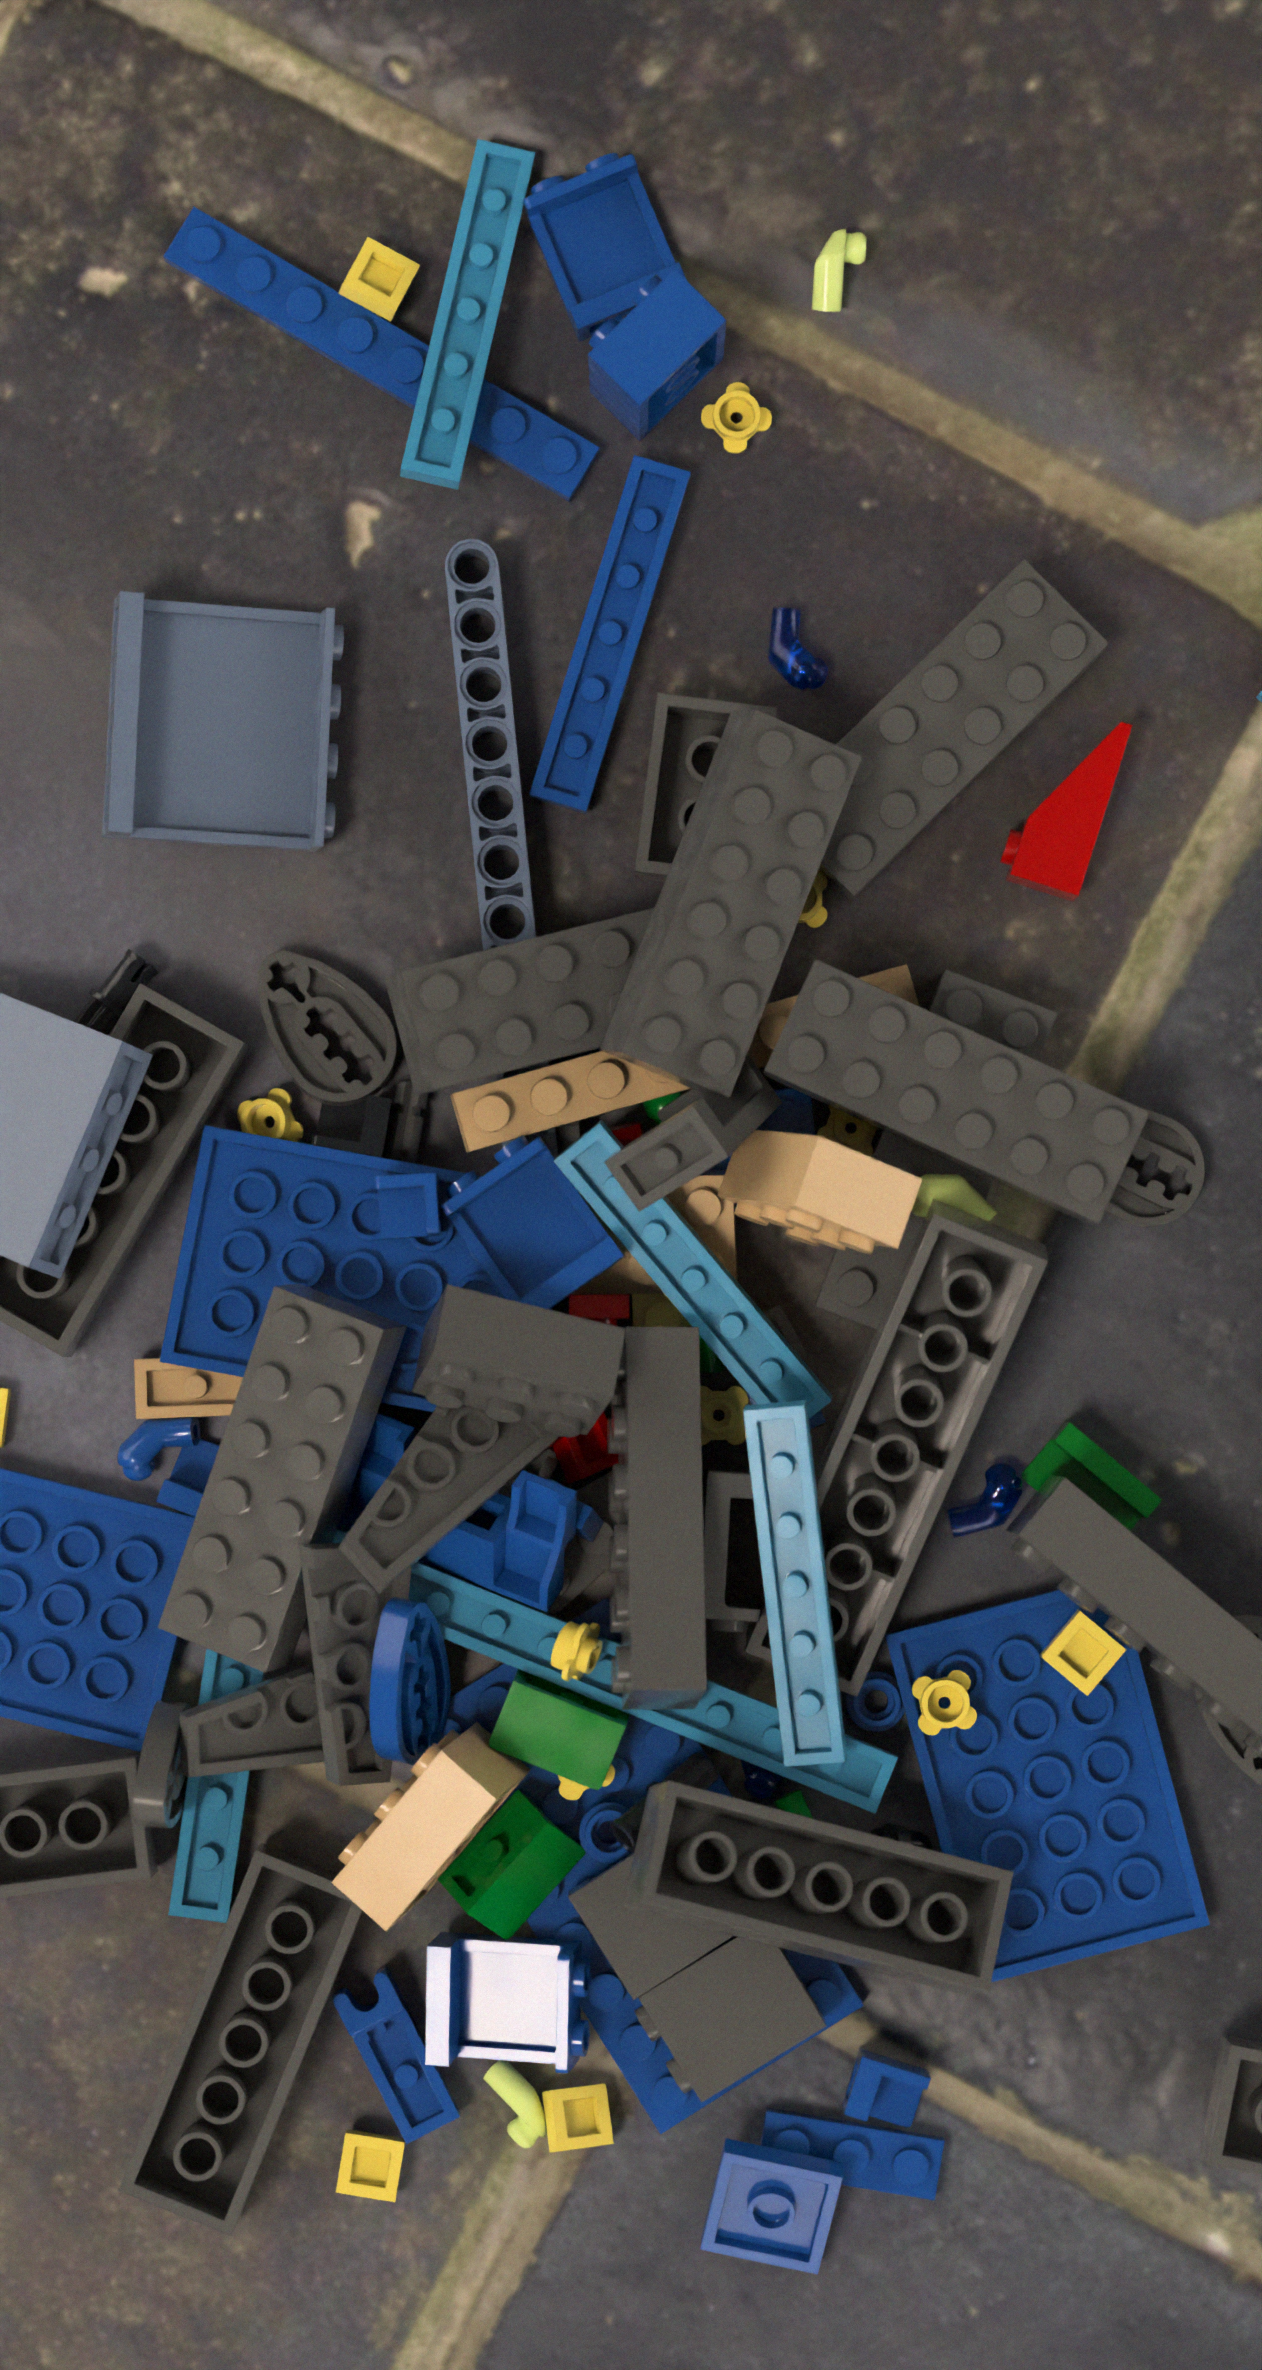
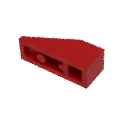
(1062, 831)

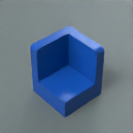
(409, 1205)
(189, 1477)
(884, 2089)

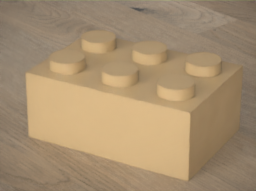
(819, 1191)
(427, 1824)

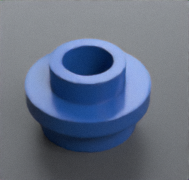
(879, 1720)
(588, 1835)

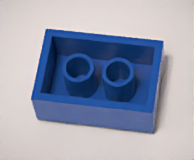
(655, 352)

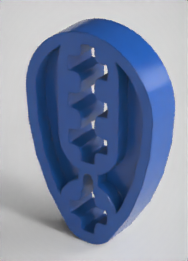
(408, 1682)

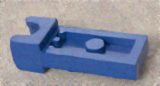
(396, 2058)

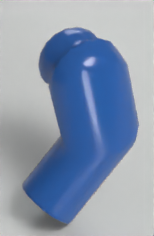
(150, 1438)

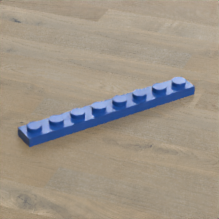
(371, 348)

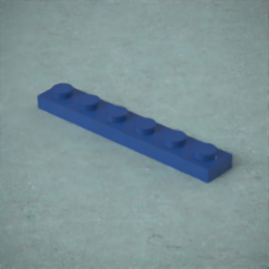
(610, 634)

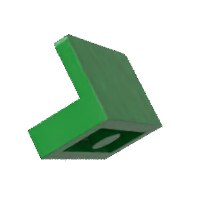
(1094, 1472)
(558, 1730)
(511, 1866)

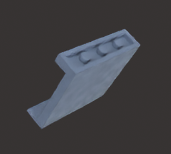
(221, 724)
(59, 1123)

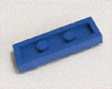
(871, 2154)

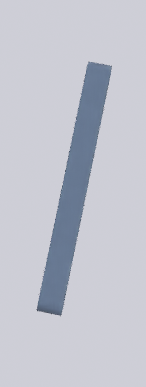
(489, 776)

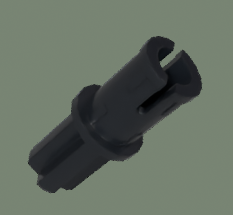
(115, 993)
(694, 1772)

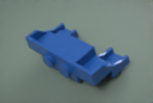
(504, 1545)

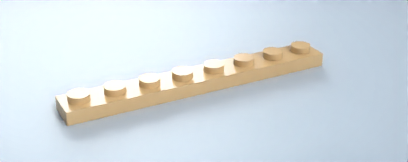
(605, 1082)

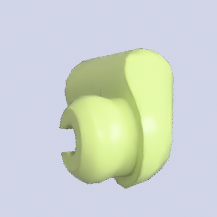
(829, 268)
(953, 1191)
(524, 2101)

